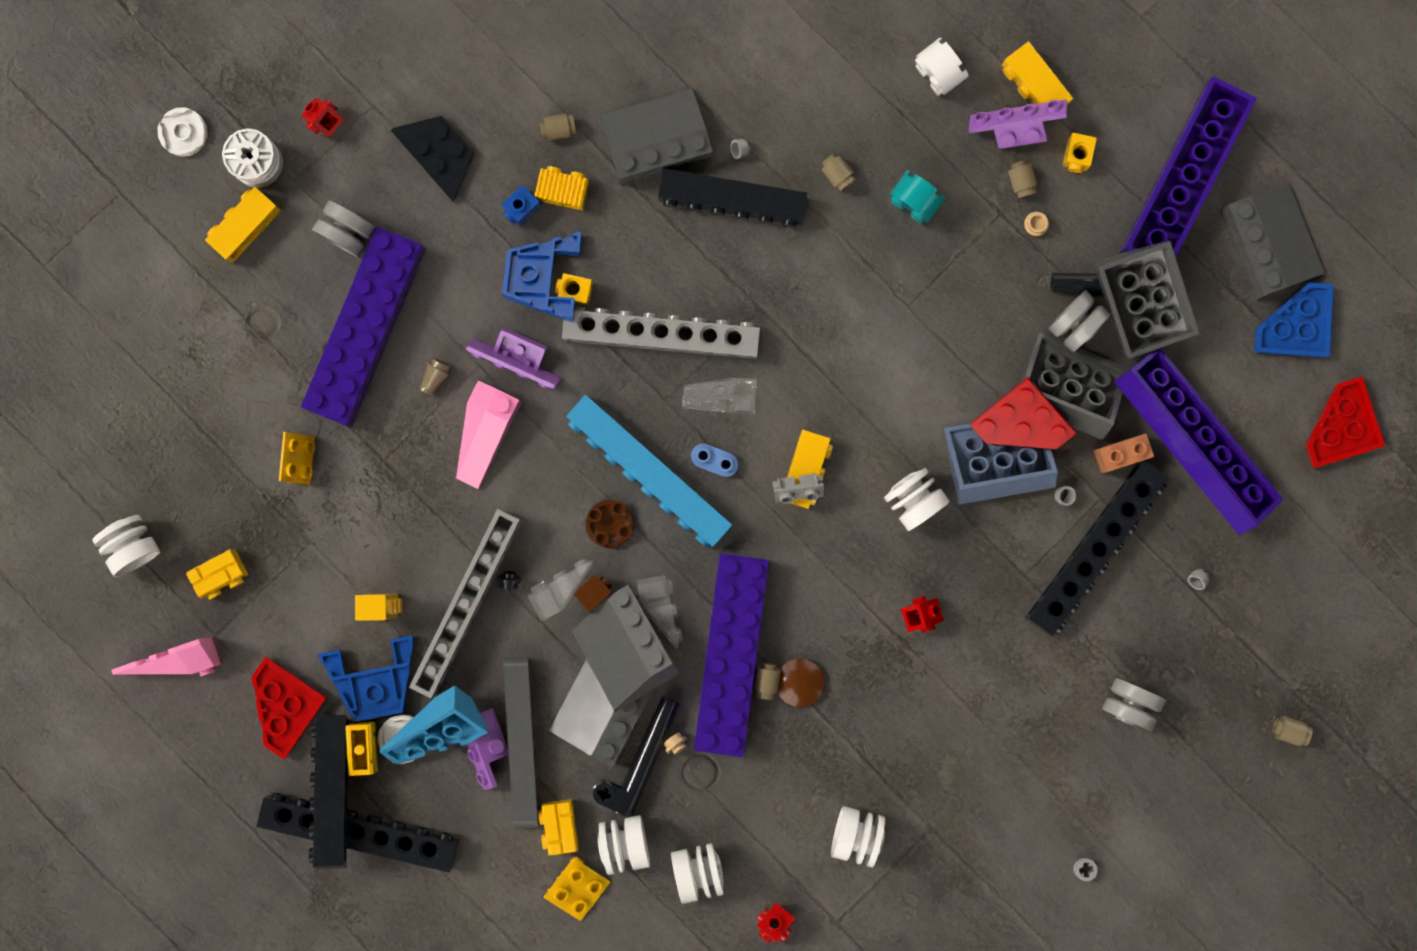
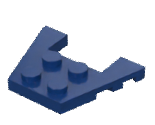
(530, 275)
(373, 691)

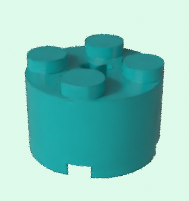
(917, 197)

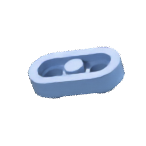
(714, 460)

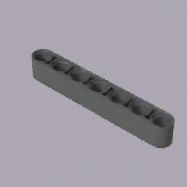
(521, 742)

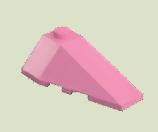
(485, 426)
(183, 659)

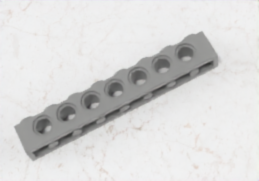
(647, 340)
(465, 604)

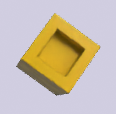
(1083, 143)
(583, 296)

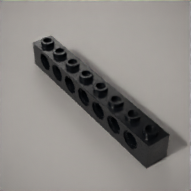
(1155, 485)
(443, 860)

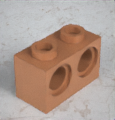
(1123, 453)

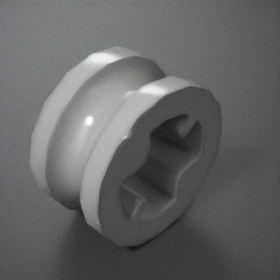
(1090, 875)

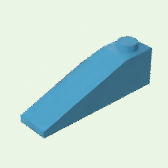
(443, 722)

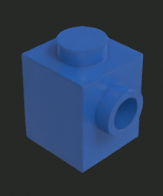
(520, 206)

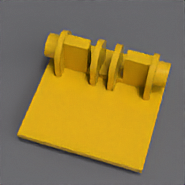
(297, 458)
(576, 889)

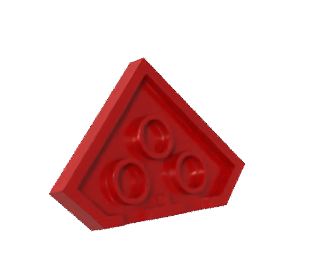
(1023, 419)
(1344, 426)
(283, 706)

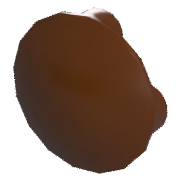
(609, 523)
(800, 682)

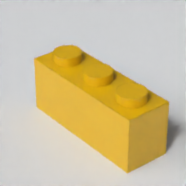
(1034, 76)
(242, 224)
(808, 460)
(377, 606)

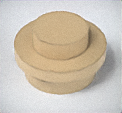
(1036, 223)
(675, 744)

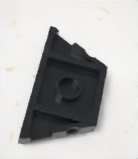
(438, 151)

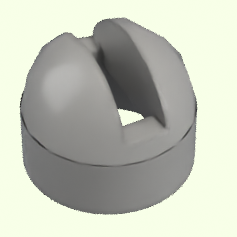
(740, 148)
(1068, 497)
(1196, 583)

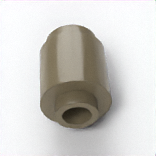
(557, 127)
(838, 172)
(1023, 179)
(767, 681)
(1292, 731)

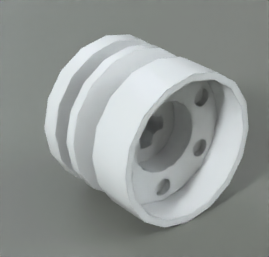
(266, 160)
(916, 499)
(124, 542)
(858, 836)
(623, 845)
(697, 873)

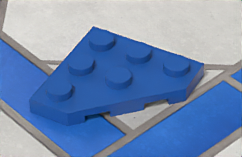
(1299, 325)

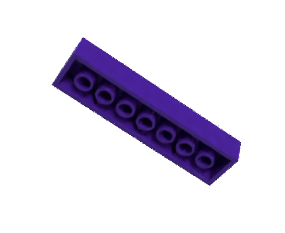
(1191, 166)
(363, 327)
(1199, 441)
(731, 655)

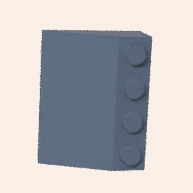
(995, 470)

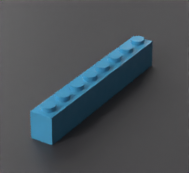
(649, 471)

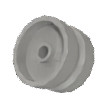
(343, 229)
(1081, 323)
(1133, 705)

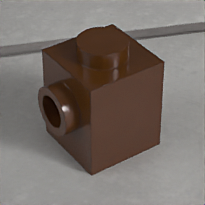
(593, 592)

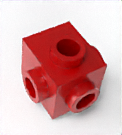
(322, 117)
(922, 614)
(779, 916)

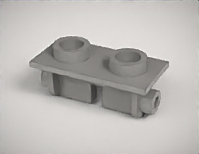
(810, 488)

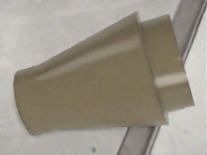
(434, 375)

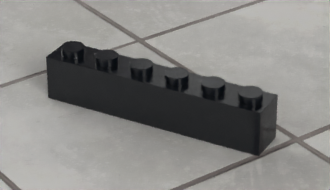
(732, 197)
(330, 793)

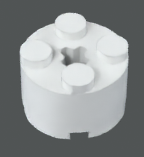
(941, 66)

